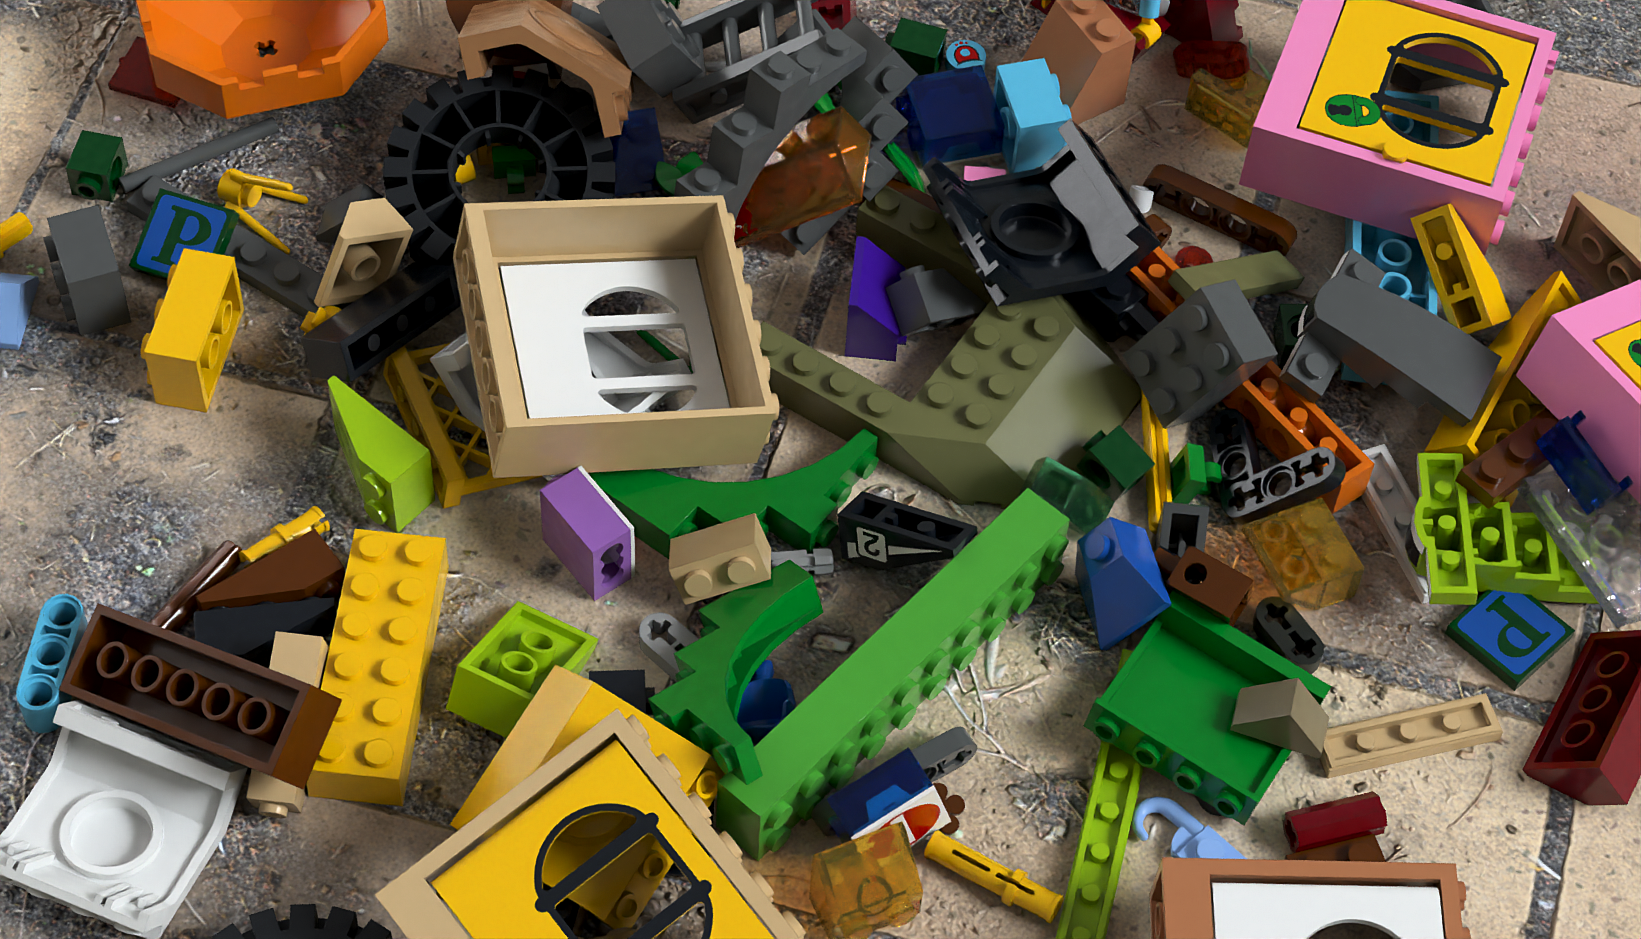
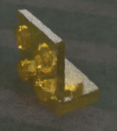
(1227, 103)

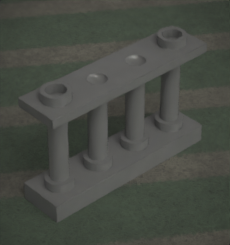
(727, 87)

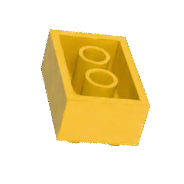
(193, 330)

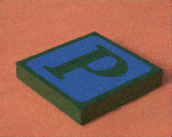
(179, 224)
(1509, 634)

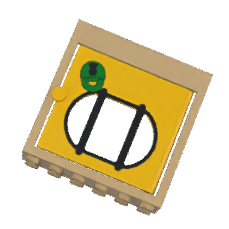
(497, 860)

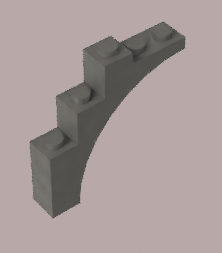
(867, 99)
(775, 100)

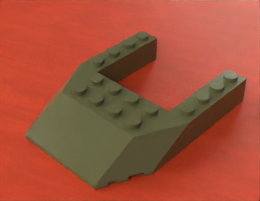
(1010, 392)

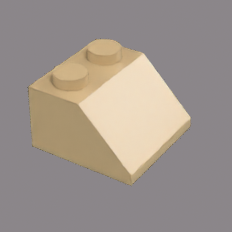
(364, 252)

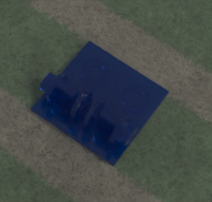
(637, 153)

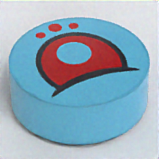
(964, 54)

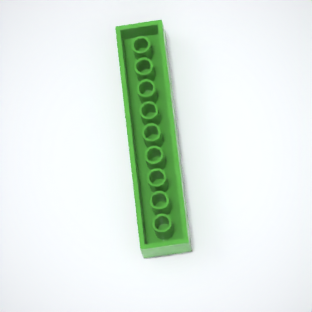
(894, 674)

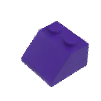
(871, 320)

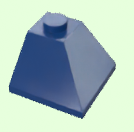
(1119, 580)

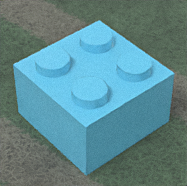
(1030, 112)

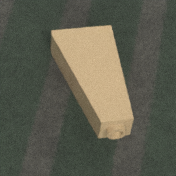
(305, 660)

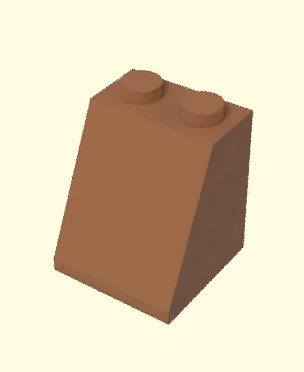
(1087, 53)

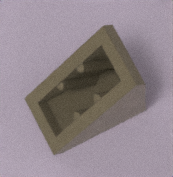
(1282, 715)

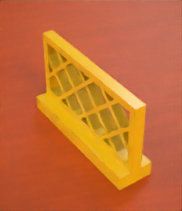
(426, 426)

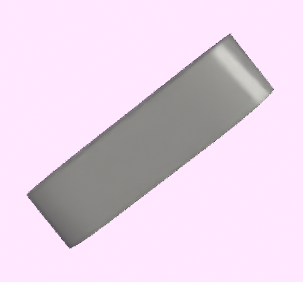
(659, 650)

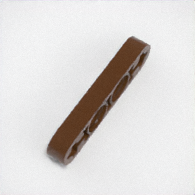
(1273, 230)

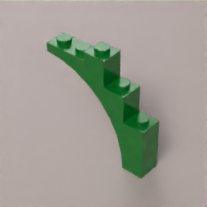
(792, 506)
(718, 667)

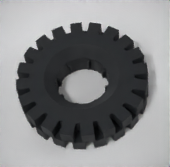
(477, 114)

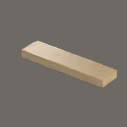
(1409, 735)

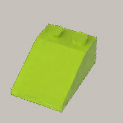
(384, 459)
(512, 663)

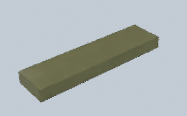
(1255, 275)

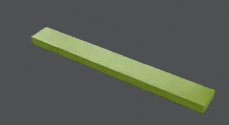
(1101, 842)

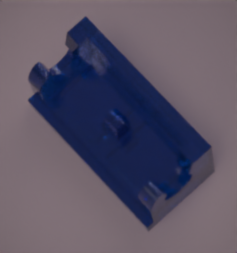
(1579, 465)

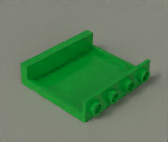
(1178, 704)

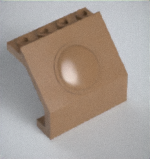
(559, 39)

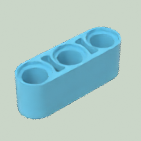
(50, 644)

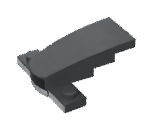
(1388, 343)

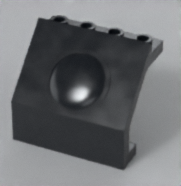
(1045, 226)

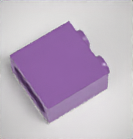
(587, 532)

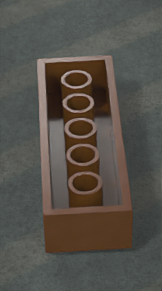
(201, 695)

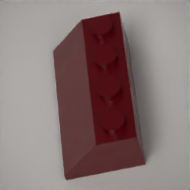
(1595, 726)

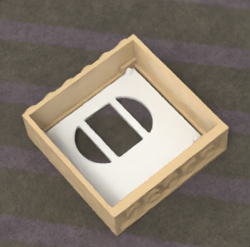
(531, 349)

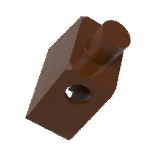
(1222, 589)

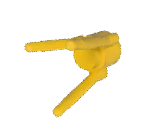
(246, 190)

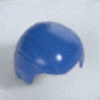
(764, 703)

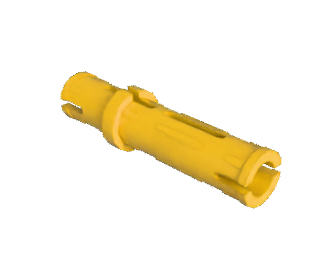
(1009, 884)

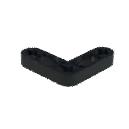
(1262, 484)

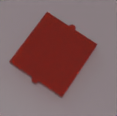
(137, 79)

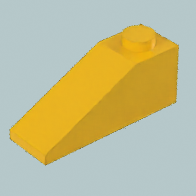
(1460, 271)

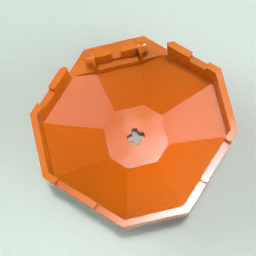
(212, 54)

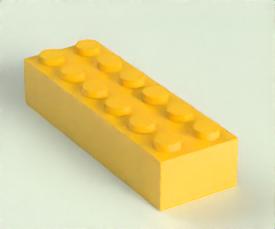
(380, 665)

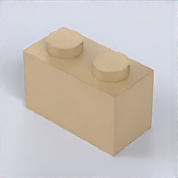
(720, 559)

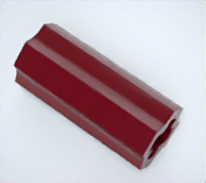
(1334, 821)

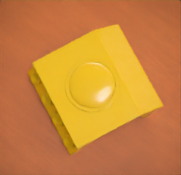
(553, 720)

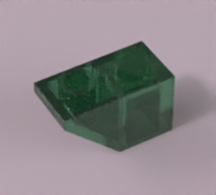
(1069, 494)

